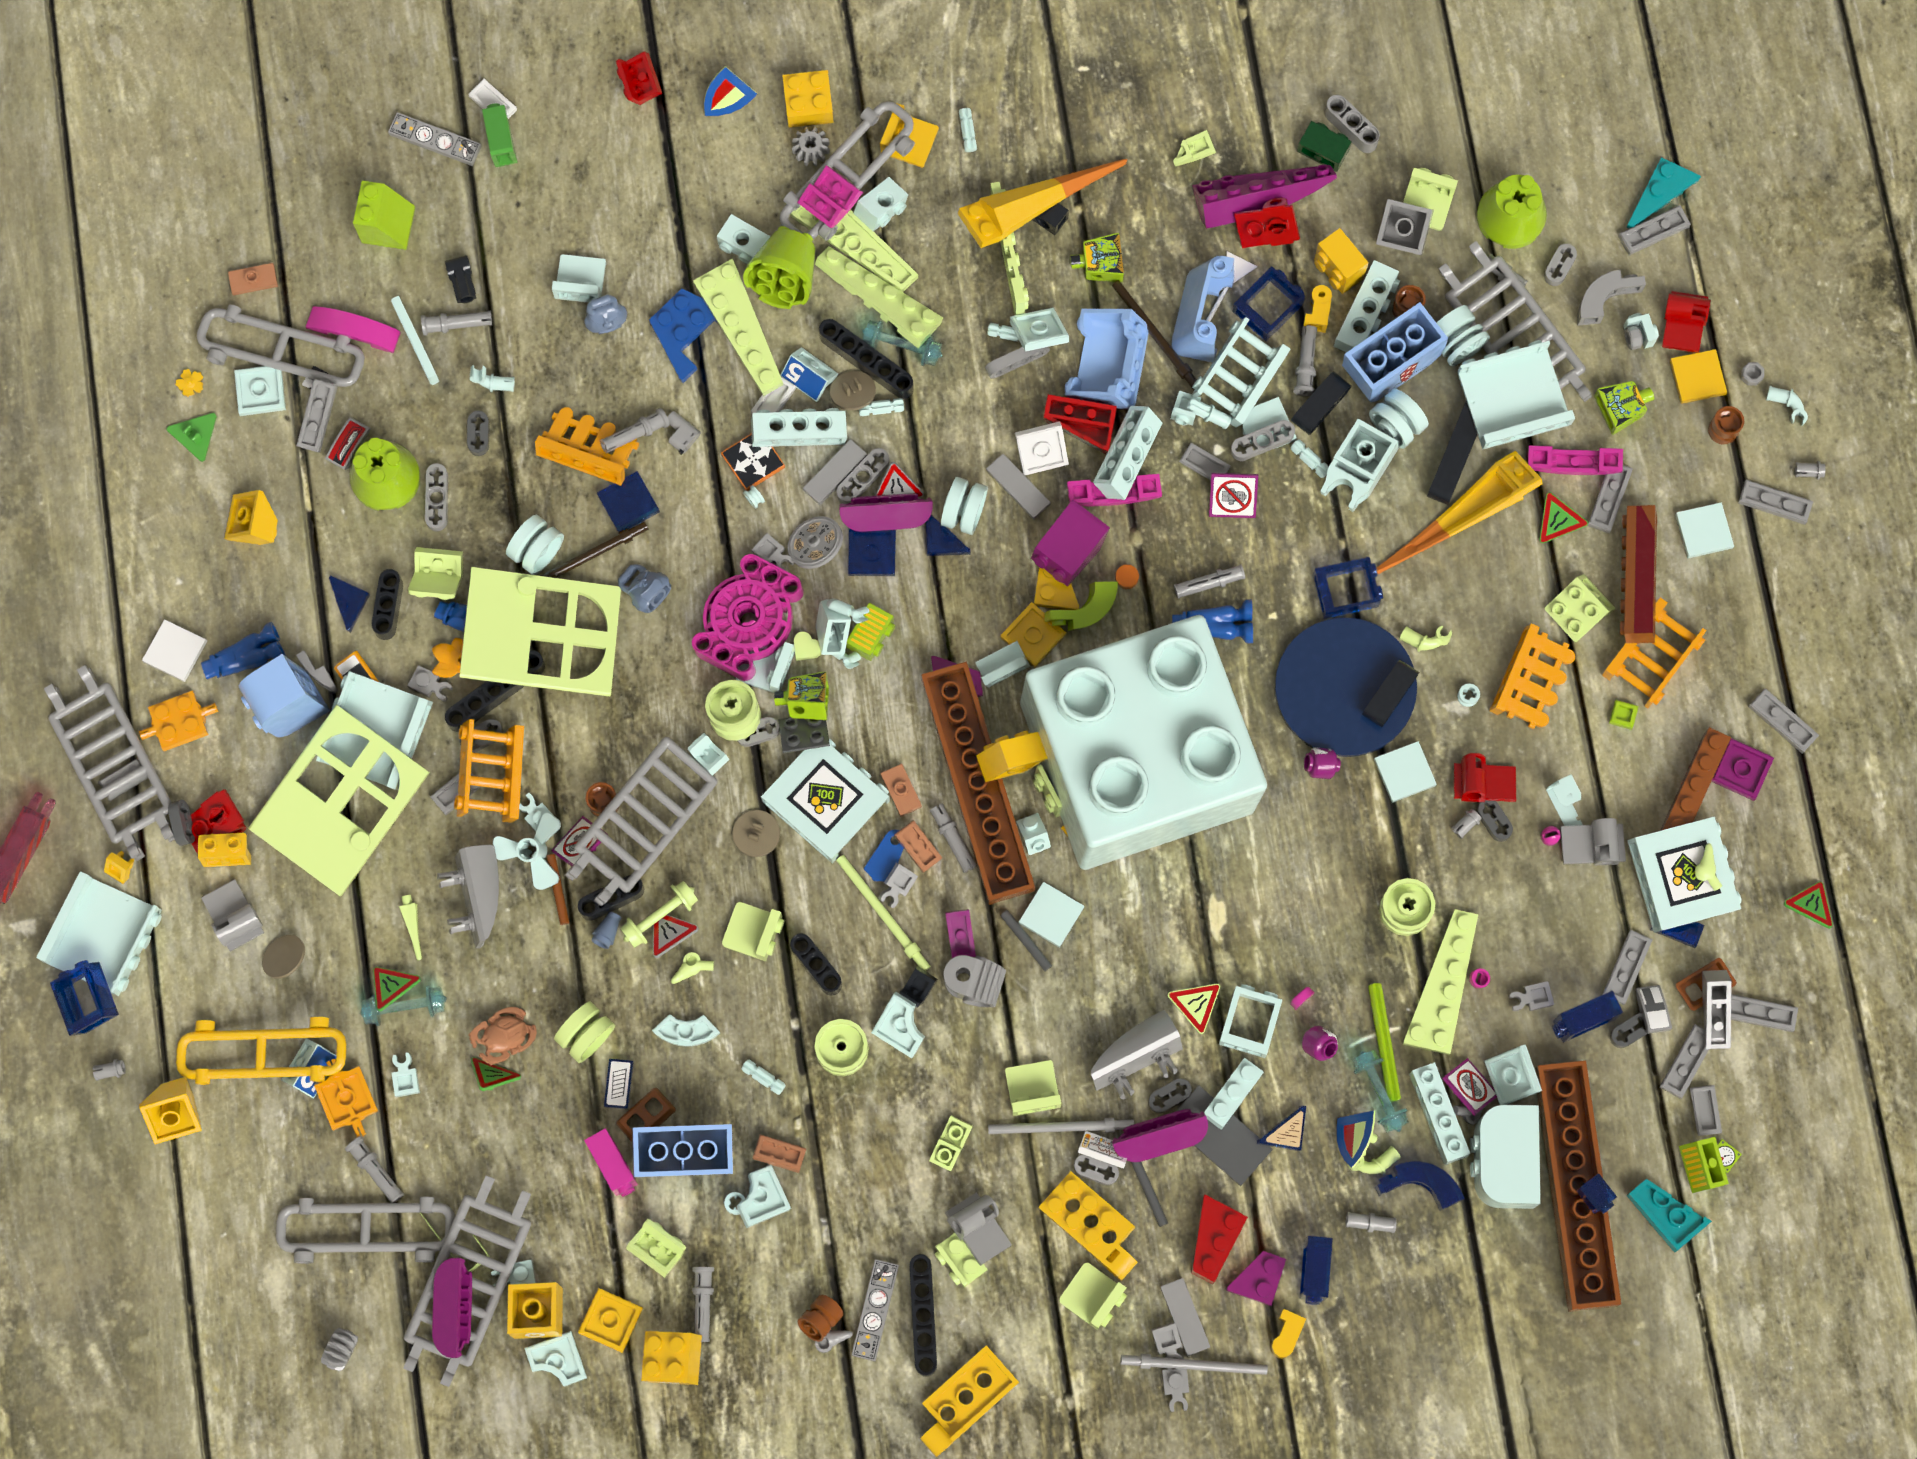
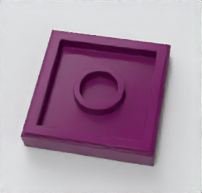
(1742, 769)

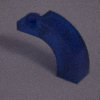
(1432, 1178)

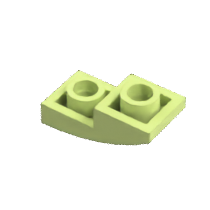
(951, 1143)

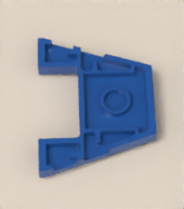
(678, 326)

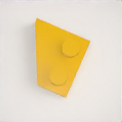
(1053, 593)

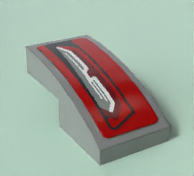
(347, 442)

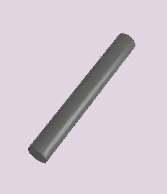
(1026, 940)
(1150, 1194)

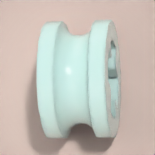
(753, 496)
(1472, 701)
(727, 1202)

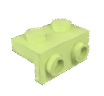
(656, 1247)

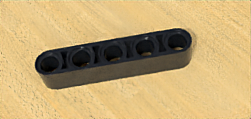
(861, 349)
(1454, 458)
(488, 701)
(923, 1303)

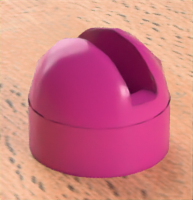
(1552, 840)
(1483, 980)

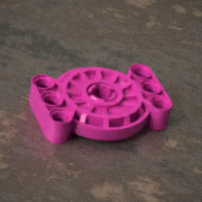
(744, 595)

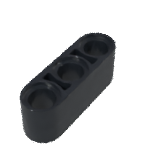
(1321, 403)
(383, 594)
(1390, 693)
(622, 899)
(811, 953)

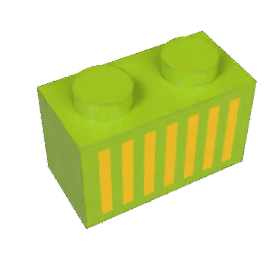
(868, 635)
(1703, 1165)

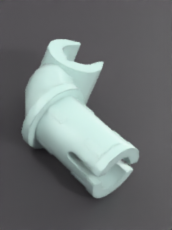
(490, 381)
(1789, 398)

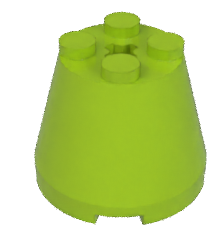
(1512, 212)
(782, 269)
(391, 481)

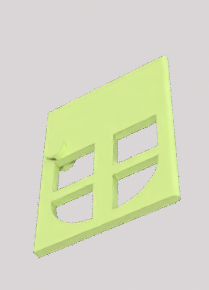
(502, 627)
(316, 831)

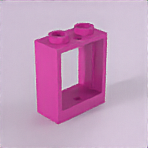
(611, 1163)

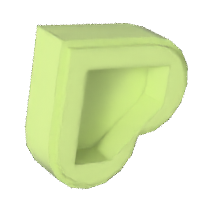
(806, 647)

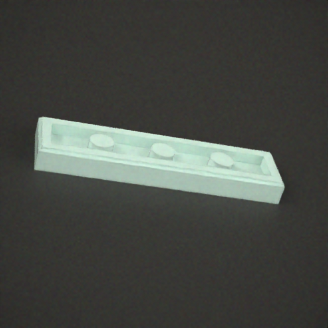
(415, 341)

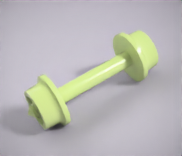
(684, 896)

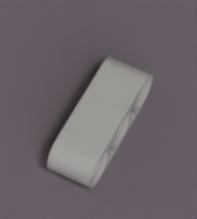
(1350, 113)

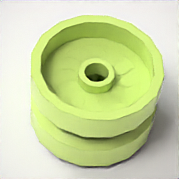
(733, 710)
(1410, 893)
(584, 1032)
(846, 1061)

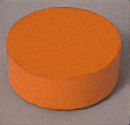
(1127, 576)

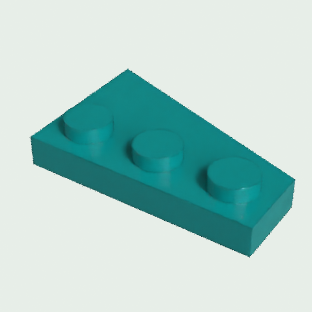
(1669, 1217)

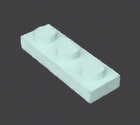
(1233, 1093)

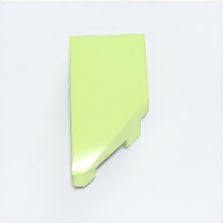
(1195, 148)

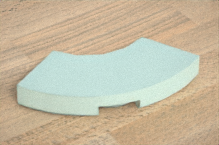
(686, 1032)

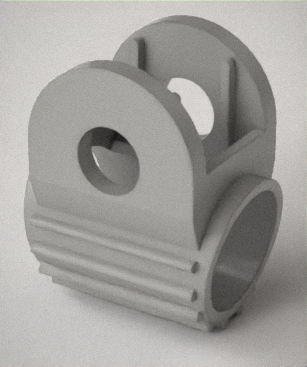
(984, 981)

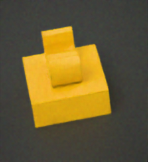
(118, 867)

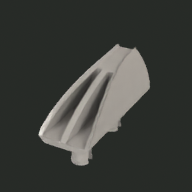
(480, 886)
(1136, 1049)

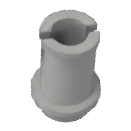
(1810, 470)
(1466, 823)
(111, 1069)

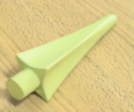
(410, 916)

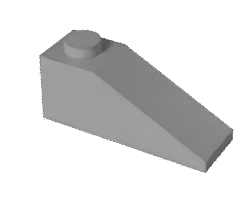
(1717, 1008)

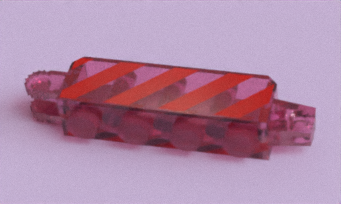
(22, 843)

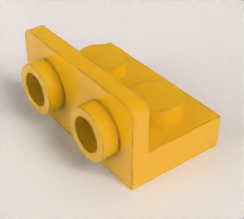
(223, 850)

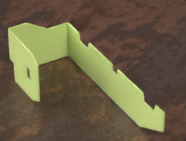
(477, 1265)

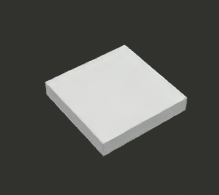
(1041, 448)
(174, 650)

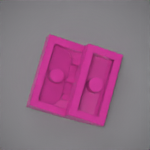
(830, 197)

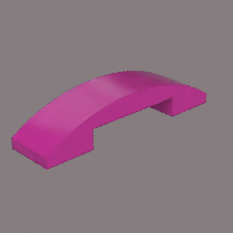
(353, 326)
(1575, 461)
(1087, 494)

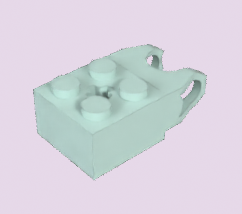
(1360, 471)

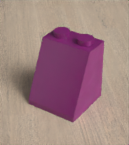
(1070, 543)

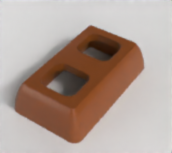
(1696, 978)
(639, 1109)

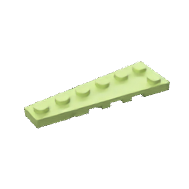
(865, 248)
(1011, 260)
(733, 311)
(910, 317)
(1440, 1001)

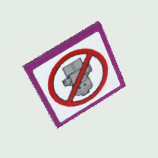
(1233, 495)
(565, 847)
(1470, 1086)

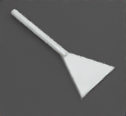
(1241, 268)

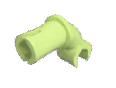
(1423, 642)
(1378, 1165)

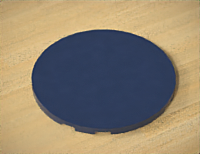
(1330, 680)

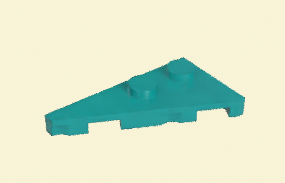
(1665, 184)

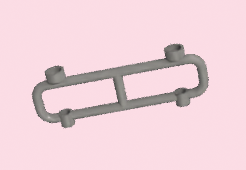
(900, 143)
(218, 353)
(305, 1251)

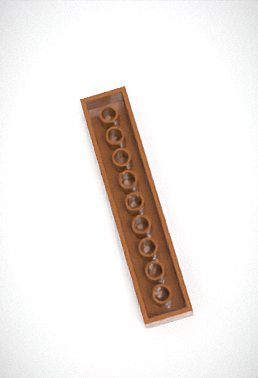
(982, 803)
(1571, 1162)

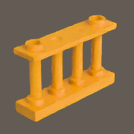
(1632, 651)
(510, 761)

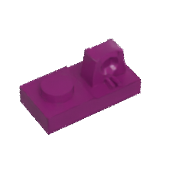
(960, 933)

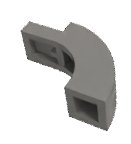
(1602, 289)

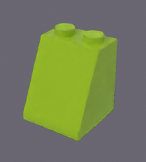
(383, 216)

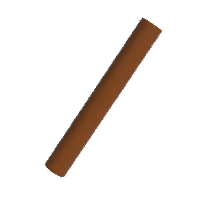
(558, 892)

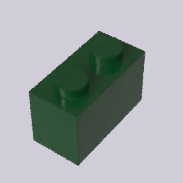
(1324, 145)

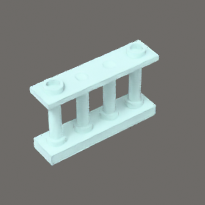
(1262, 374)

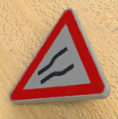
(897, 482)
(669, 933)

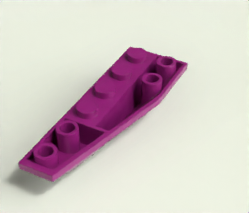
(1231, 194)

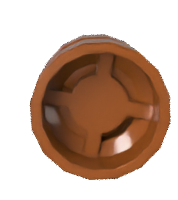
(1406, 299)
(1726, 425)
(599, 796)
(823, 1315)

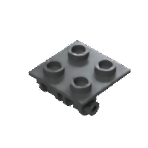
(803, 734)

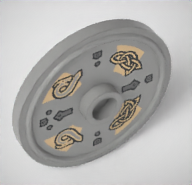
(815, 542)

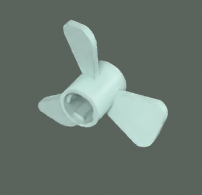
(542, 873)

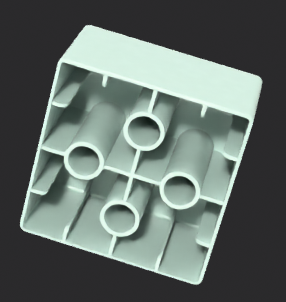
(1143, 741)

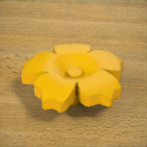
(190, 382)

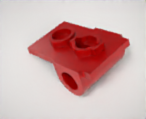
(1268, 225)
(1685, 321)
(1483, 782)
(209, 821)

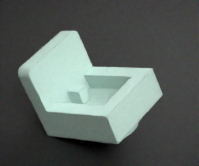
(1648, 330)
(1180, 413)
(707, 754)
(1033, 833)

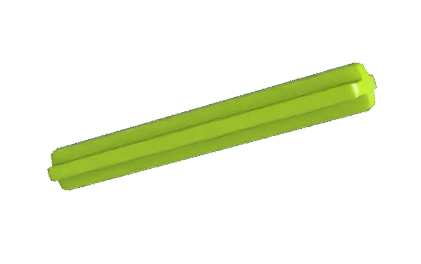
(1384, 1041)

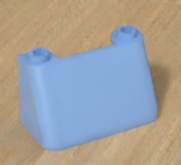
(1192, 335)
(1110, 357)

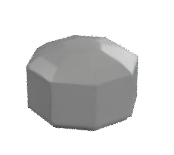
(1633, 337)
(1752, 373)

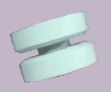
(1399, 417)
(964, 505)
(534, 544)

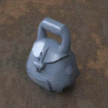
(604, 315)
(646, 589)

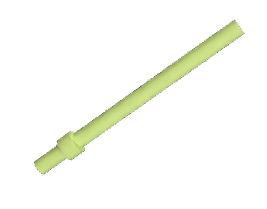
(911, 949)

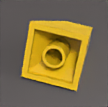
(251, 519)
(171, 1111)

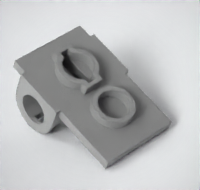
(1594, 843)
(232, 916)
(977, 1227)

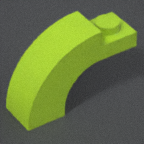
(1095, 608)

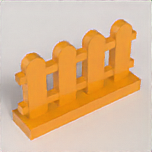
(579, 456)
(1523, 686)

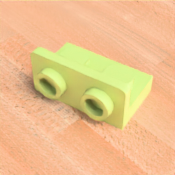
(960, 1260)

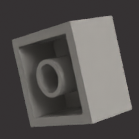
(1404, 227)

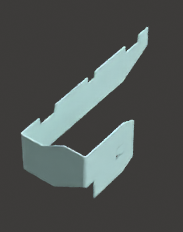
(1563, 801)

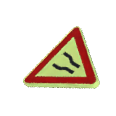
(1196, 1004)

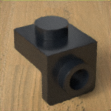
(918, 986)

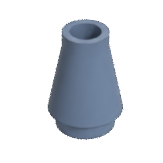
(606, 931)

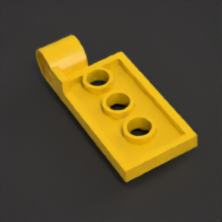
(1110, 1255)
(946, 1432)

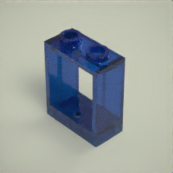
(1255, 321)
(1370, 572)
(69, 1004)
(1586, 1017)
(1315, 1269)

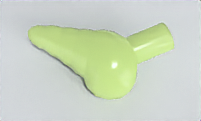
(1707, 868)
(691, 966)

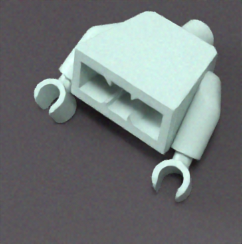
(833, 629)

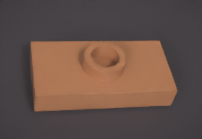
(253, 279)
(901, 790)
(918, 846)
(779, 1153)

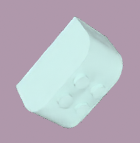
(1507, 1157)

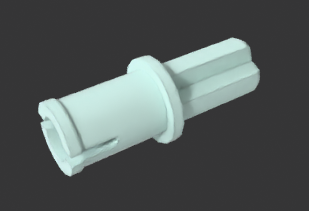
(1209, 413)

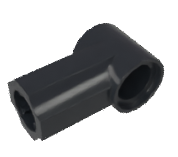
(460, 275)

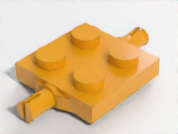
(178, 721)
(346, 1099)

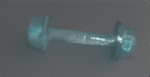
(874, 334)
(434, 1001)
(1367, 1062)

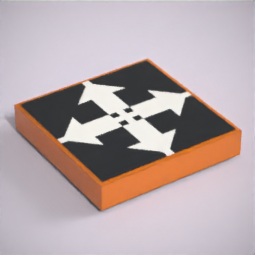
(752, 464)

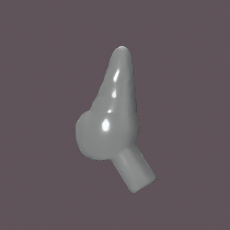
(1466, 1114)
(832, 1338)

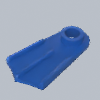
(884, 858)

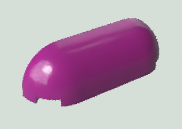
(885, 512)
(1161, 1135)
(452, 1307)

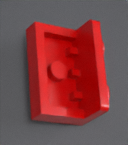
(638, 78)

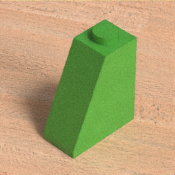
(499, 135)

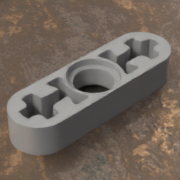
(1013, 361)
(1280, 440)
(869, 459)
(430, 513)

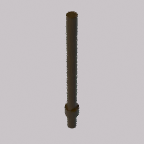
(1183, 370)
(625, 536)

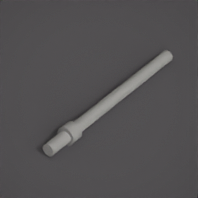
(1107, 1124)
(1145, 1361)

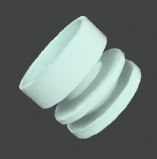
(1462, 339)

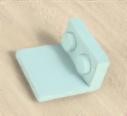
(579, 278)
(772, 669)

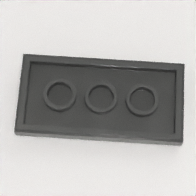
(1233, 1147)

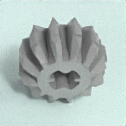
(809, 138)
(339, 1349)

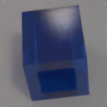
(1597, 1194)

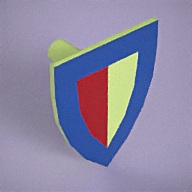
(726, 94)
(1354, 1136)

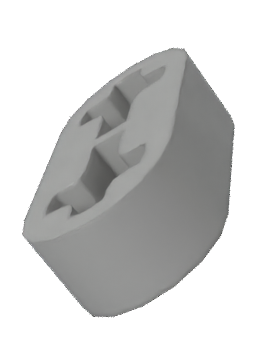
(1556, 262)
(762, 736)
(1094, 1175)

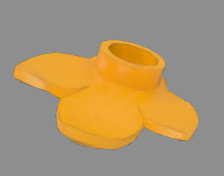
(448, 657)

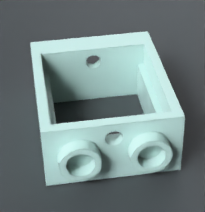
(1246, 1045)

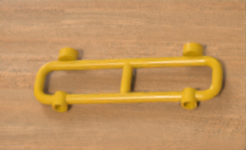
(206, 1032)

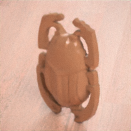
(503, 1035)

